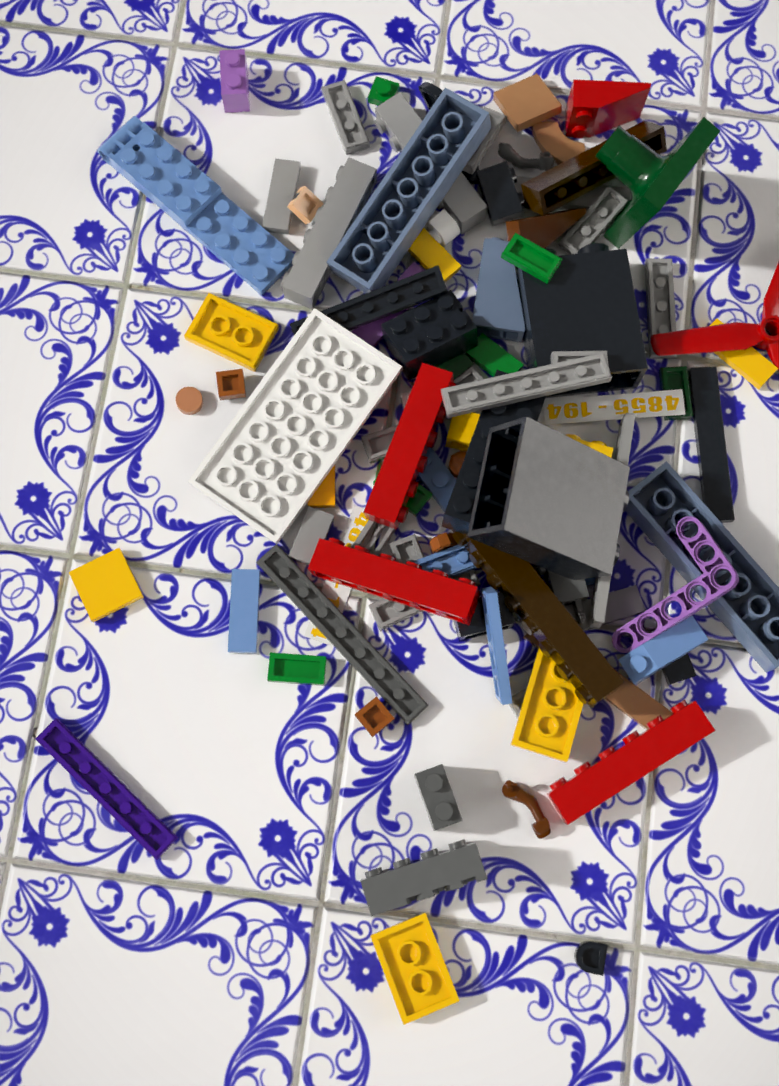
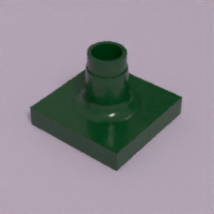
(649, 175)

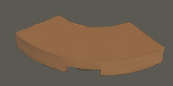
(551, 139)

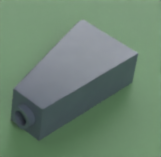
(497, 297)

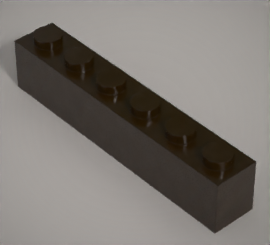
(582, 173)

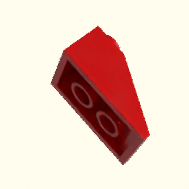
(602, 106)

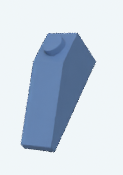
(663, 650)

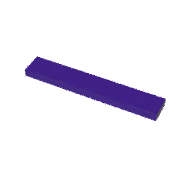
(106, 788)

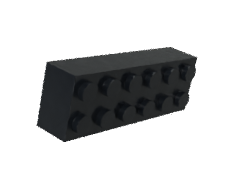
(461, 502)

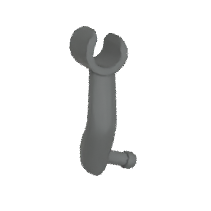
(507, 153)

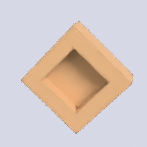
(305, 205)

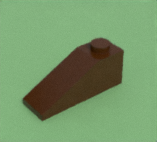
(544, 229)

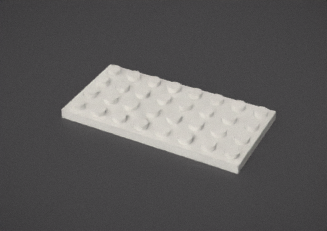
(295, 425)

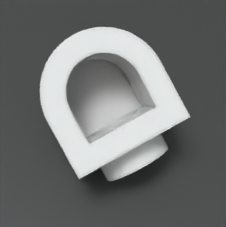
(442, 227)

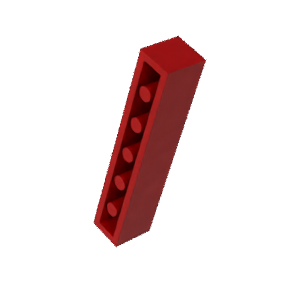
(409, 447)
(395, 581)
(630, 762)

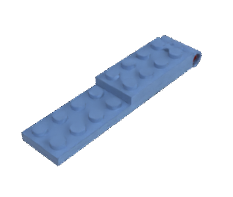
(196, 204)

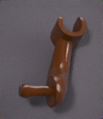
(516, 793)

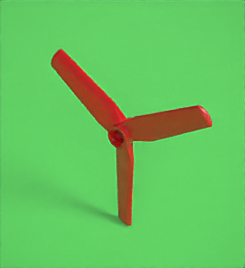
(730, 335)

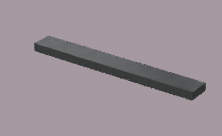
(342, 634)

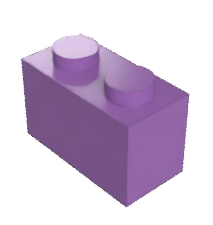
(234, 80)

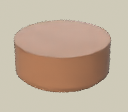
(189, 400)

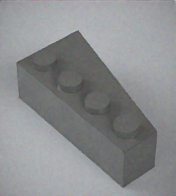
(423, 877)

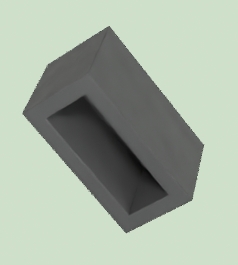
(438, 797)

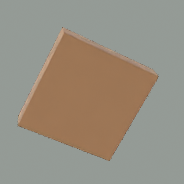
(527, 102)

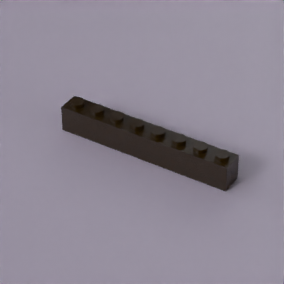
(547, 620)

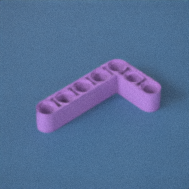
(683, 595)

